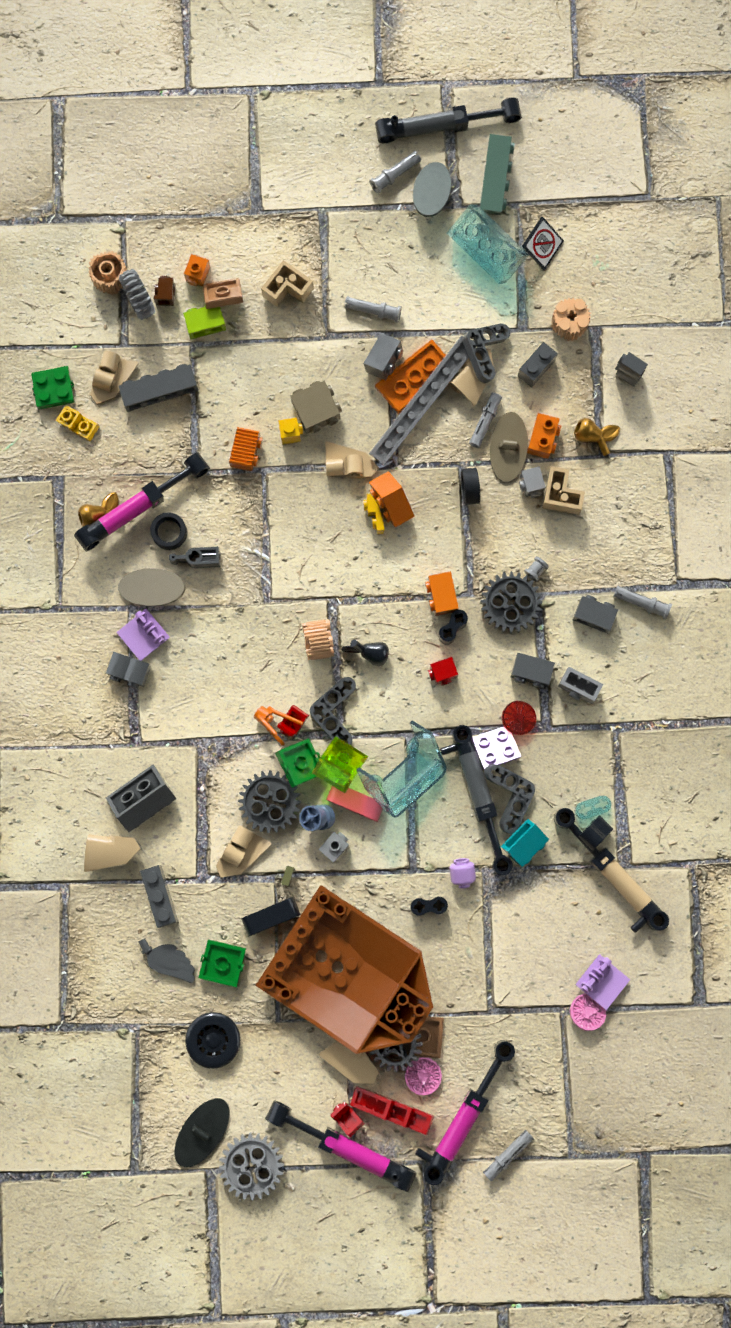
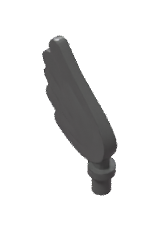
(168, 961)

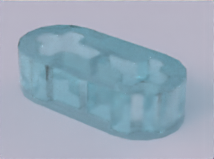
(594, 812)

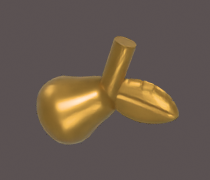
(588, 431)
(90, 513)

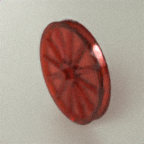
(519, 717)

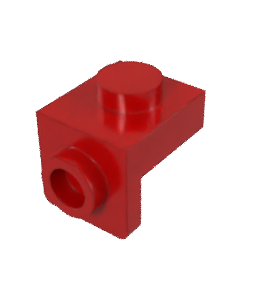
(290, 728)
(347, 1118)

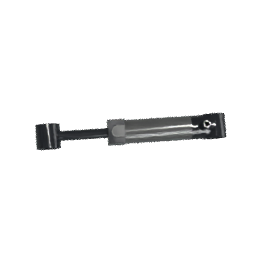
(392, 128)
(478, 789)

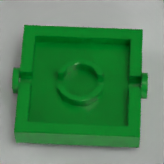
(52, 387)
(298, 762)
(222, 963)

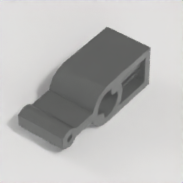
(208, 557)

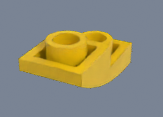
(77, 423)
(373, 510)

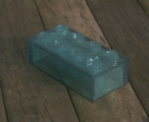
(487, 244)

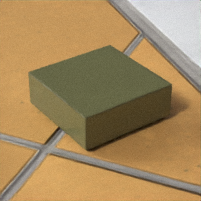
(287, 875)

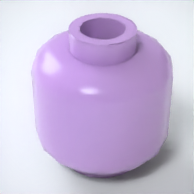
(462, 872)

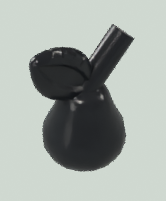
(375, 653)

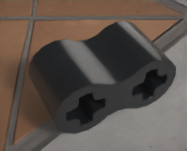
(453, 627)
(595, 832)
(429, 906)

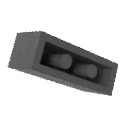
(159, 896)

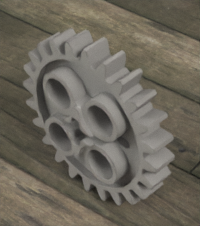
(233, 1171)

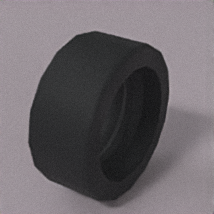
(470, 486)
(168, 517)

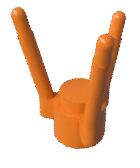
(265, 717)

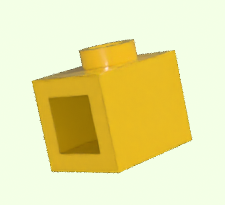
(290, 430)

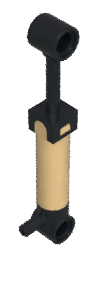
(619, 878)

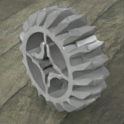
(137, 294)
(401, 1052)

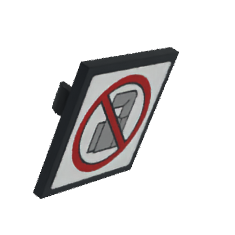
(542, 243)

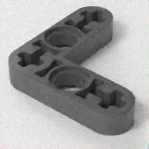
(480, 342)
(328, 708)
(517, 795)

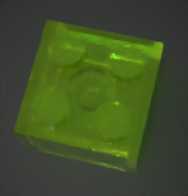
(339, 764)

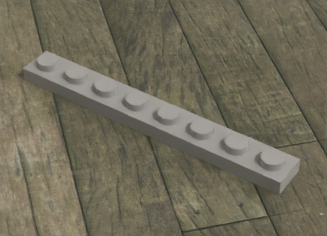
(420, 403)

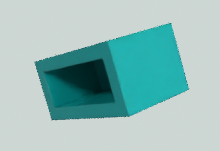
(525, 843)

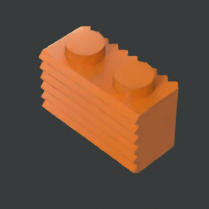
(245, 449)

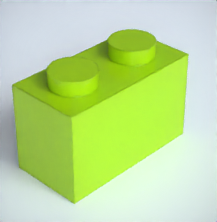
(204, 321)

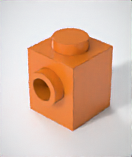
(196, 270)

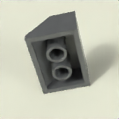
(140, 798)

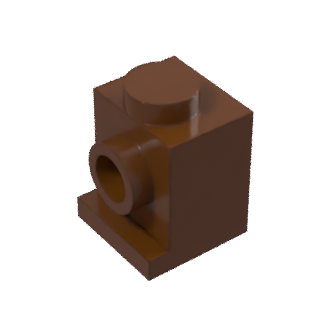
(165, 291)

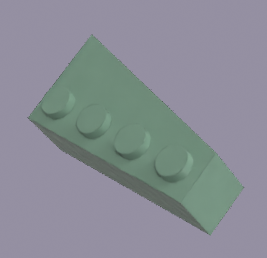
(495, 174)

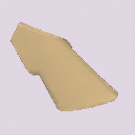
(110, 375)
(467, 382)
(348, 462)
(108, 851)
(241, 852)
(354, 1066)

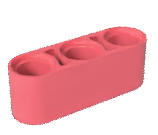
(356, 803)

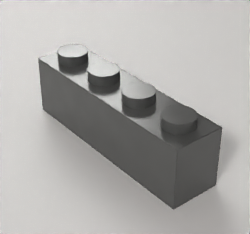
(158, 388)

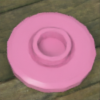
(587, 1013)
(423, 1076)

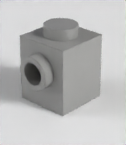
(532, 482)
(334, 846)

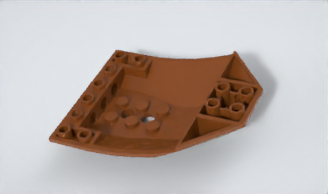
(375, 998)

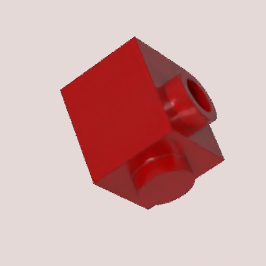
(443, 671)

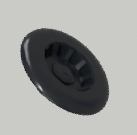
(212, 1040)

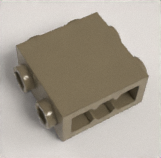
(316, 406)

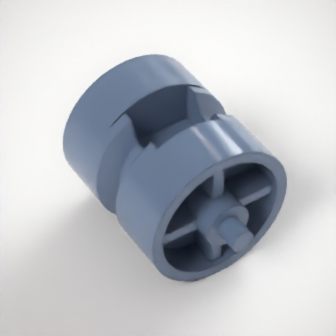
(317, 817)

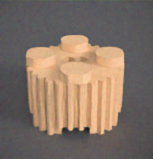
(110, 263)
(571, 309)
(318, 639)

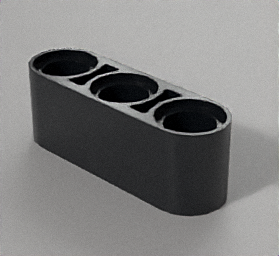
(270, 916)

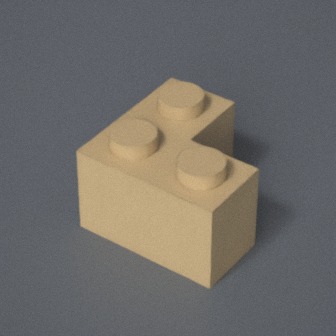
(287, 280)
(559, 497)

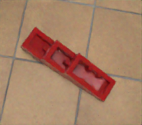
(392, 1110)

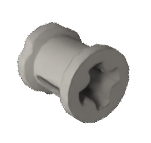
(536, 569)

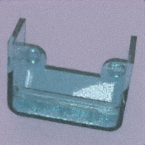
(411, 777)

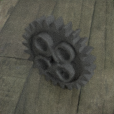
(498, 613)
(274, 785)

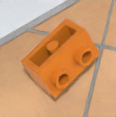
(543, 436)
(442, 593)

